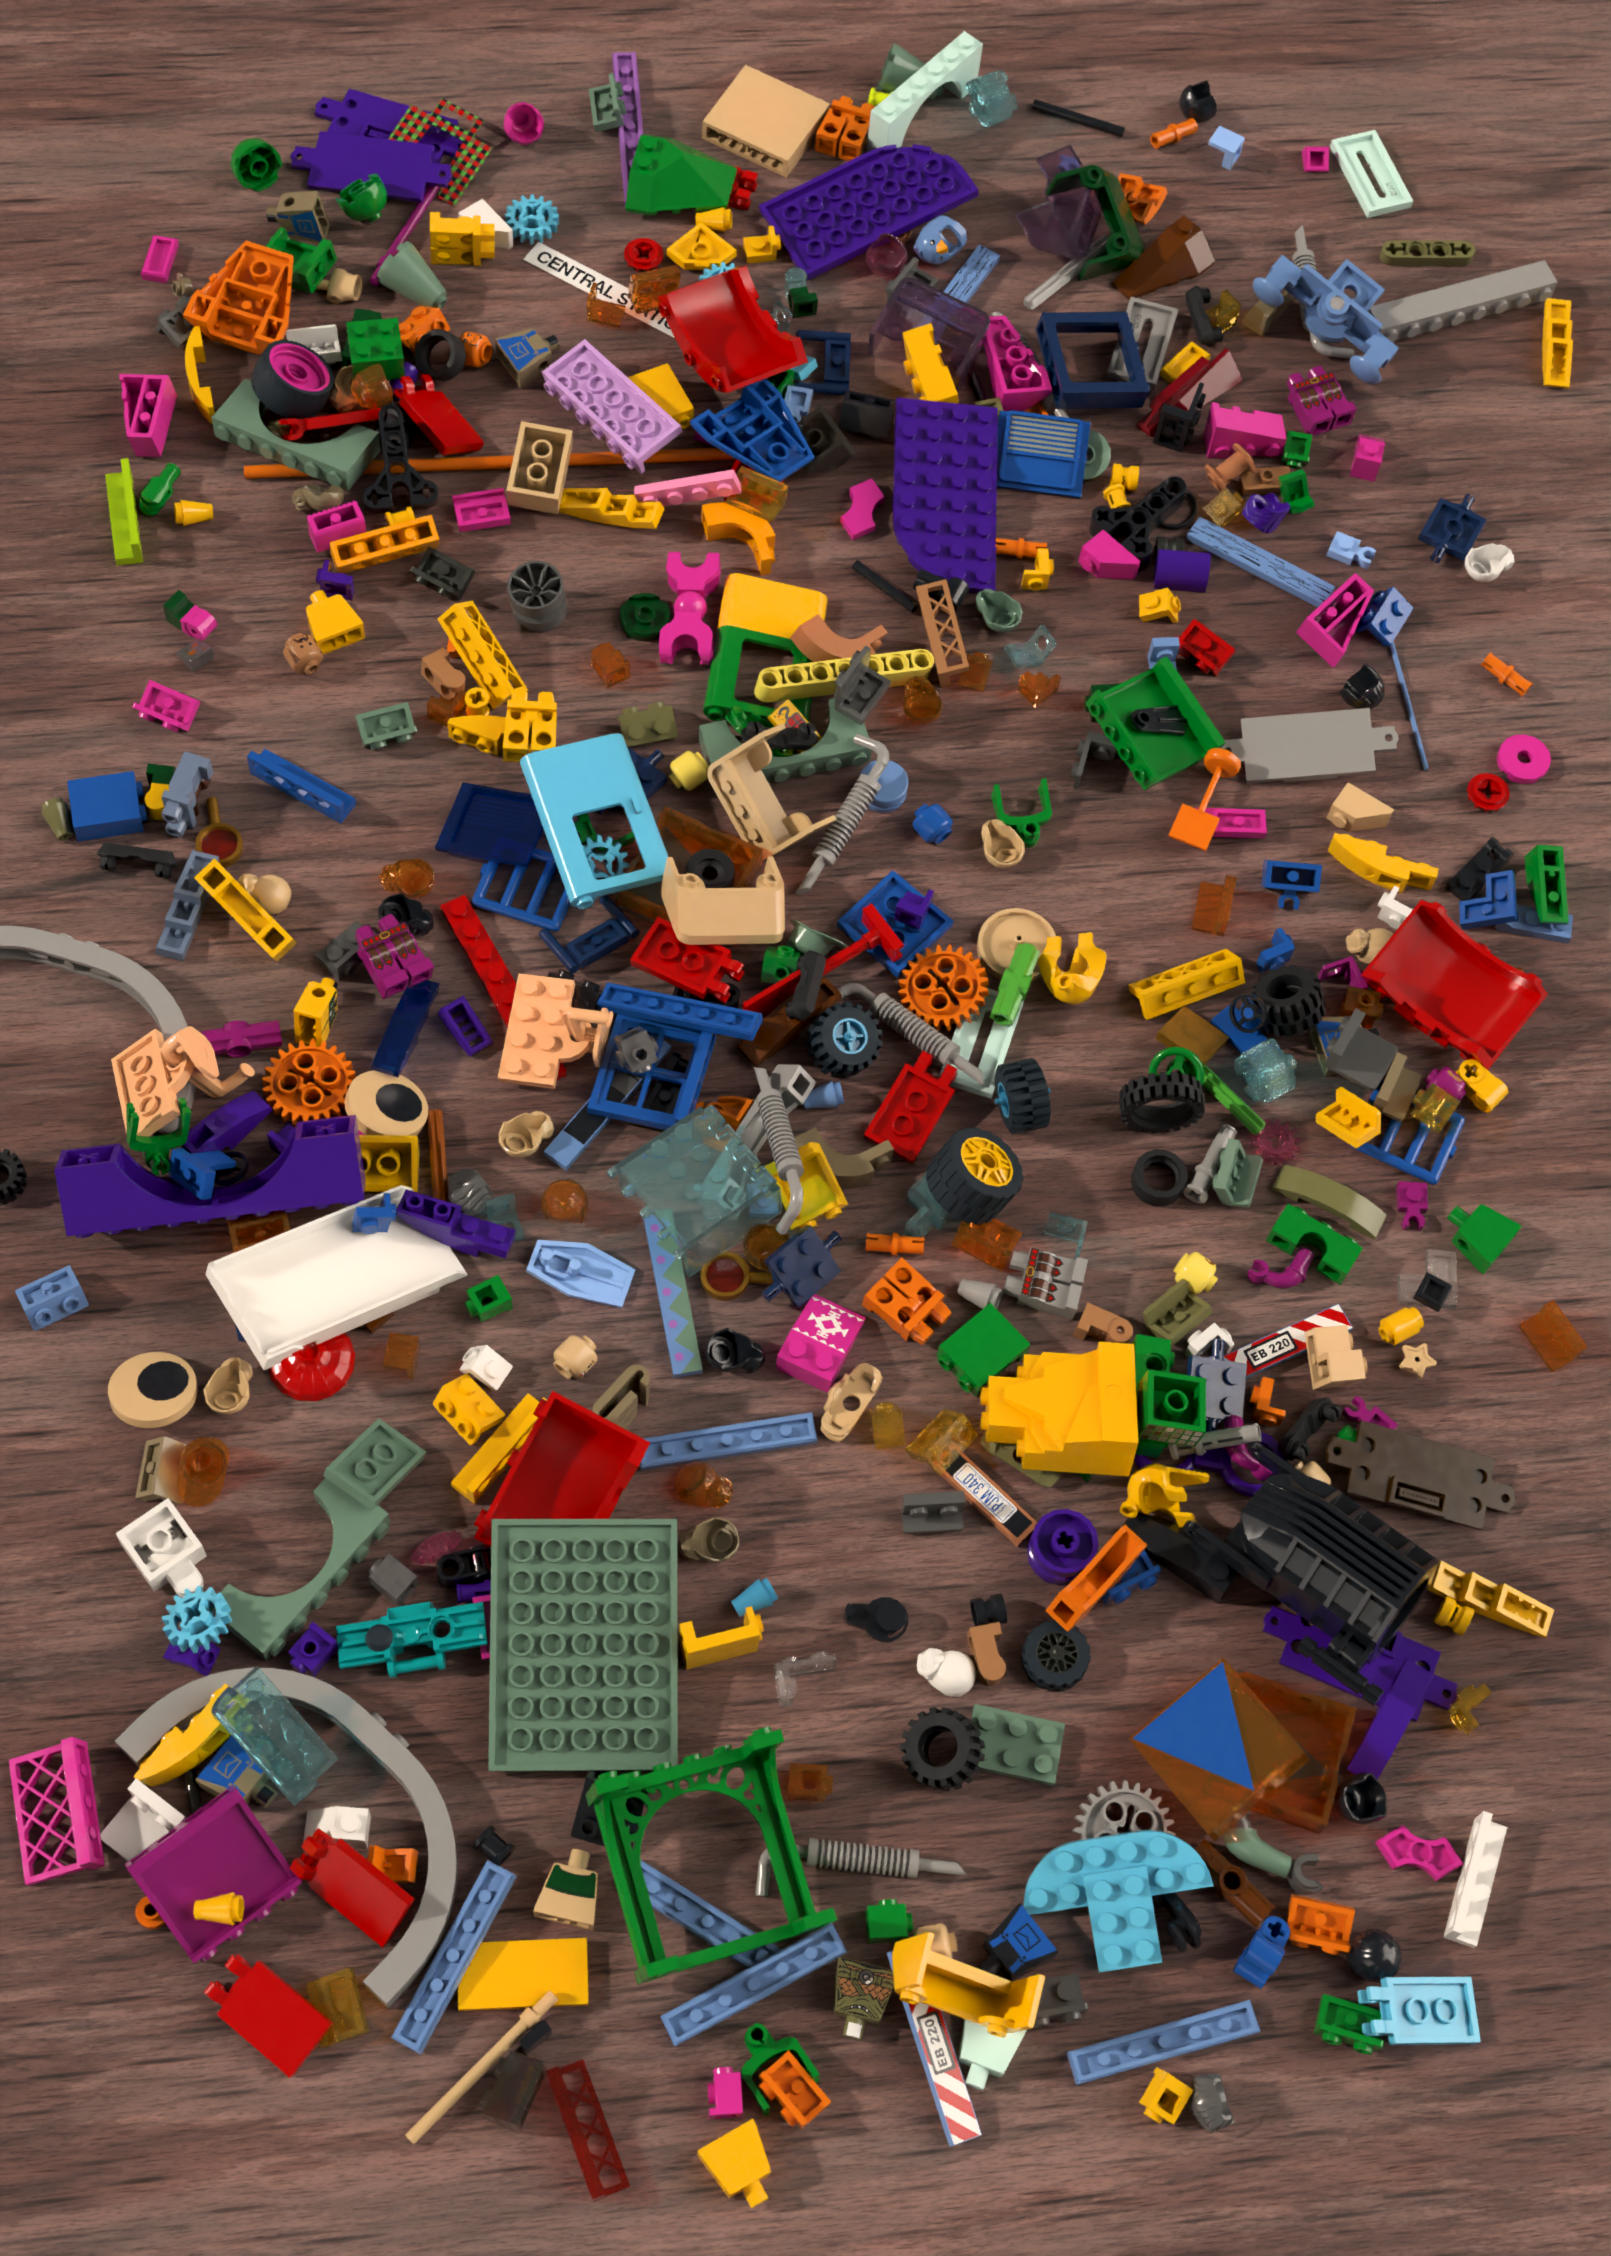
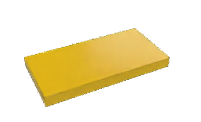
(523, 1972)

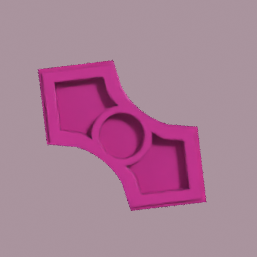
(865, 500)
(1432, 1856)

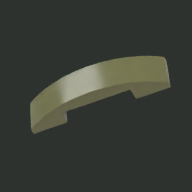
(1332, 1197)

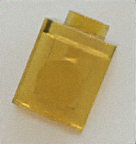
(1224, 507)
(887, 1425)
(1461, 1709)

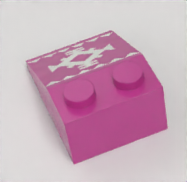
(819, 1343)

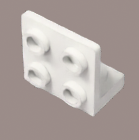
(140, 1822)

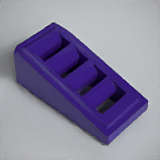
(468, 1013)

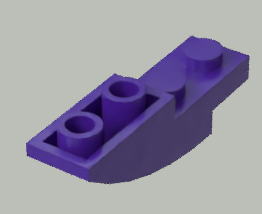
(227, 1124)
(452, 1228)

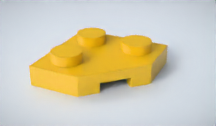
(700, 249)

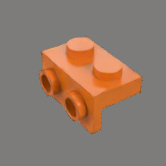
(419, 323)
(1319, 1924)
(793, 2090)

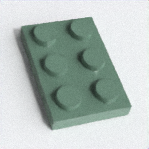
(374, 1464)
(1019, 1744)

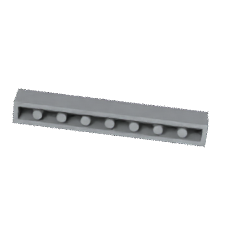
(1465, 301)

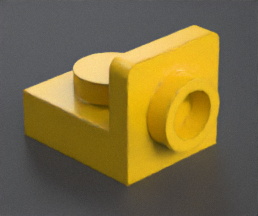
(762, 247)

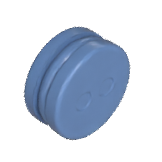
(893, 787)

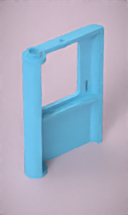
(584, 780)

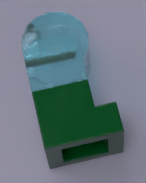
(797, 294)

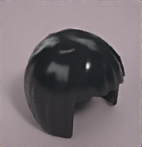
(1197, 102)
(1363, 689)
(1361, 1799)
(1375, 1955)

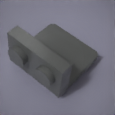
(859, 688)
(1359, 1053)

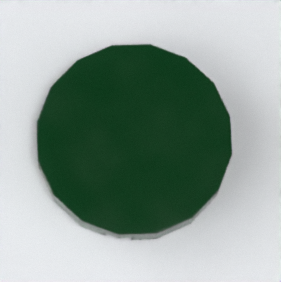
(644, 616)

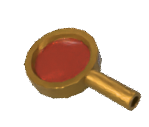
(219, 838)
(729, 1277)

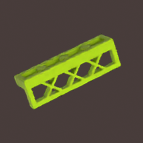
(124, 516)

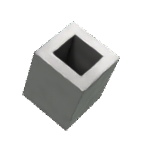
(392, 1579)

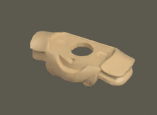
(862, 1384)

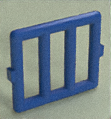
(504, 907)
(1408, 1164)

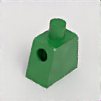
(1482, 1234)

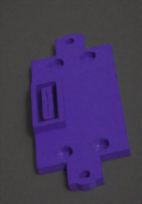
(377, 118)
(345, 158)
(1380, 1671)

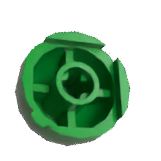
(255, 164)
(363, 199)

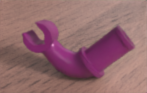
(1289, 1278)
(1240, 1454)

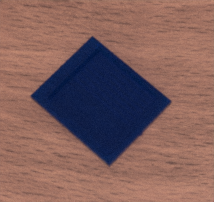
(492, 825)

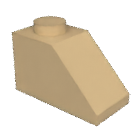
(1358, 810)

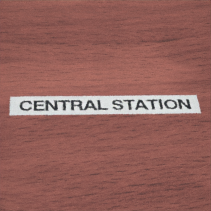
(583, 278)

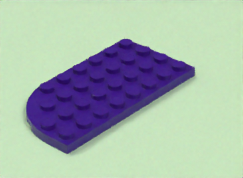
(863, 198)
(947, 489)

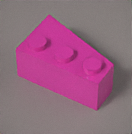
(147, 412)
(1256, 432)
(1336, 619)

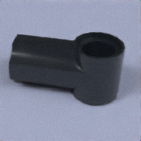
(957, 587)

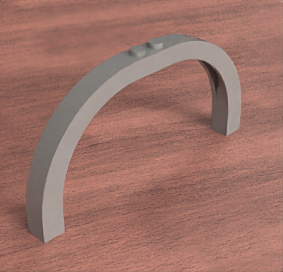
(104, 965)
(425, 1933)

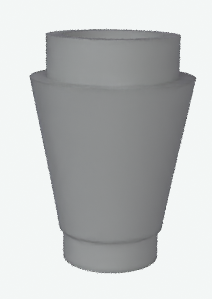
(980, 1293)

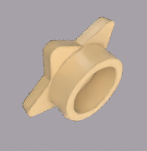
(1409, 1360)

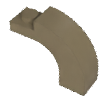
(855, 1169)

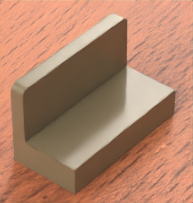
(1263, 316)
(1397, 1089)
(160, 1470)

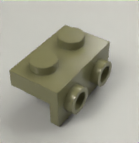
(647, 725)
(1175, 1313)

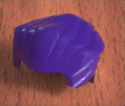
(1265, 512)

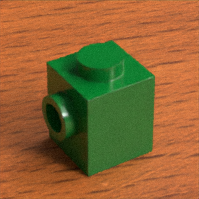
(887, 1922)

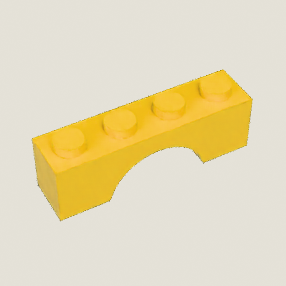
(245, 910)

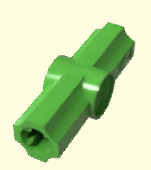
(1015, 984)

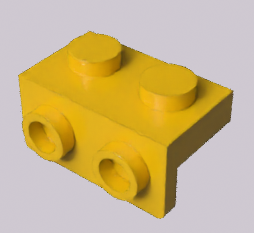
(1350, 1118)
(467, 1408)

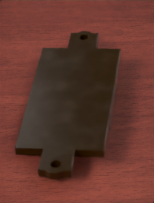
(1420, 1475)

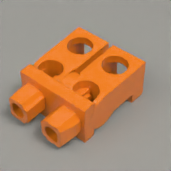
(845, 129)
(907, 1302)

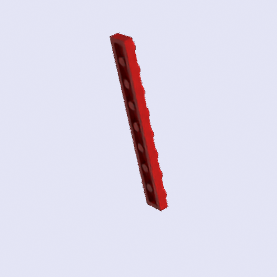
(483, 957)

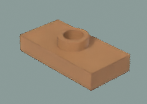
(1262, 481)

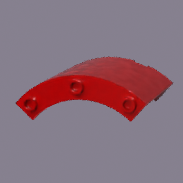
(727, 331)
(1453, 985)
(566, 1468)

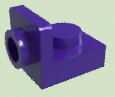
(335, 583)

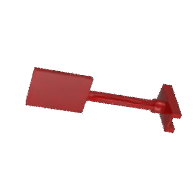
(879, 934)

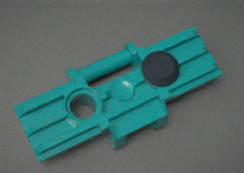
(408, 1626)

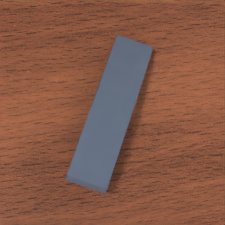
(185, 909)

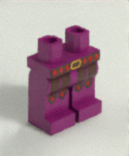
(1319, 401)
(392, 957)

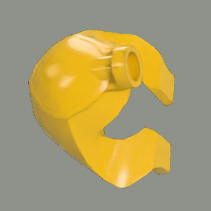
(1079, 981)
(1160, 1489)

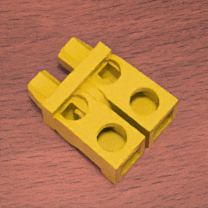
(460, 240)
(528, 718)

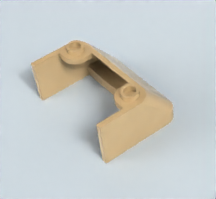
(751, 800)
(724, 914)

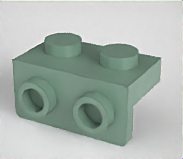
(606, 105)
(386, 725)
(1236, 1175)

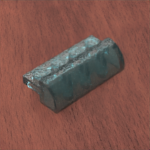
(274, 1735)

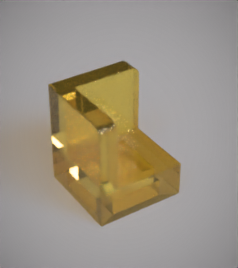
(1226, 312)

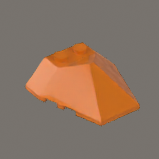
(246, 299)

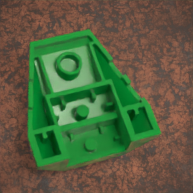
(676, 178)

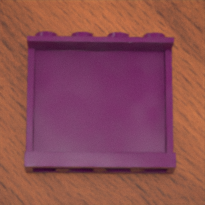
(208, 1856)

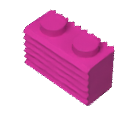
(335, 525)

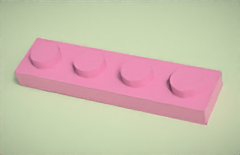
(690, 488)

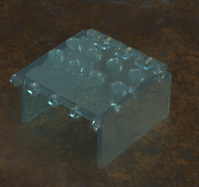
(700, 1186)

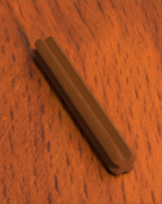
(437, 1155)

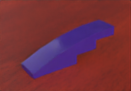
(1390, 1719)

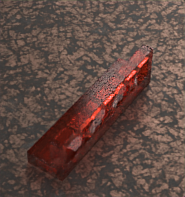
(576, 2134)

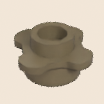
(182, 286)

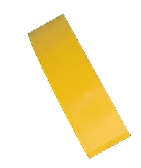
(195, 354)

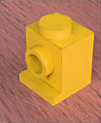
(1175, 2097)

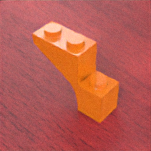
(1096, 1578)

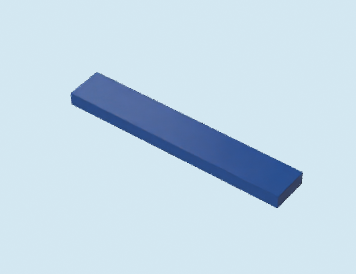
(680, 1011)

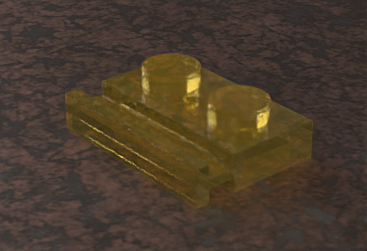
(341, 2002)

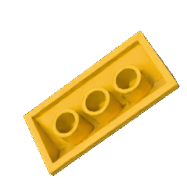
(390, 1161)

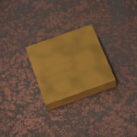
(1193, 1033)

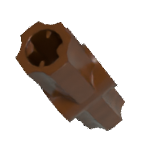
(1246, 1898)

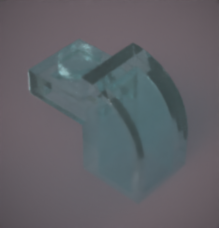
(928, 1213)

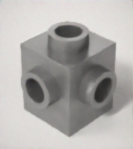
(634, 1041)

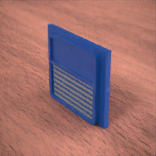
(1041, 453)

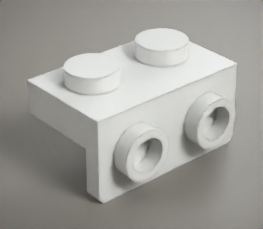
(320, 339)

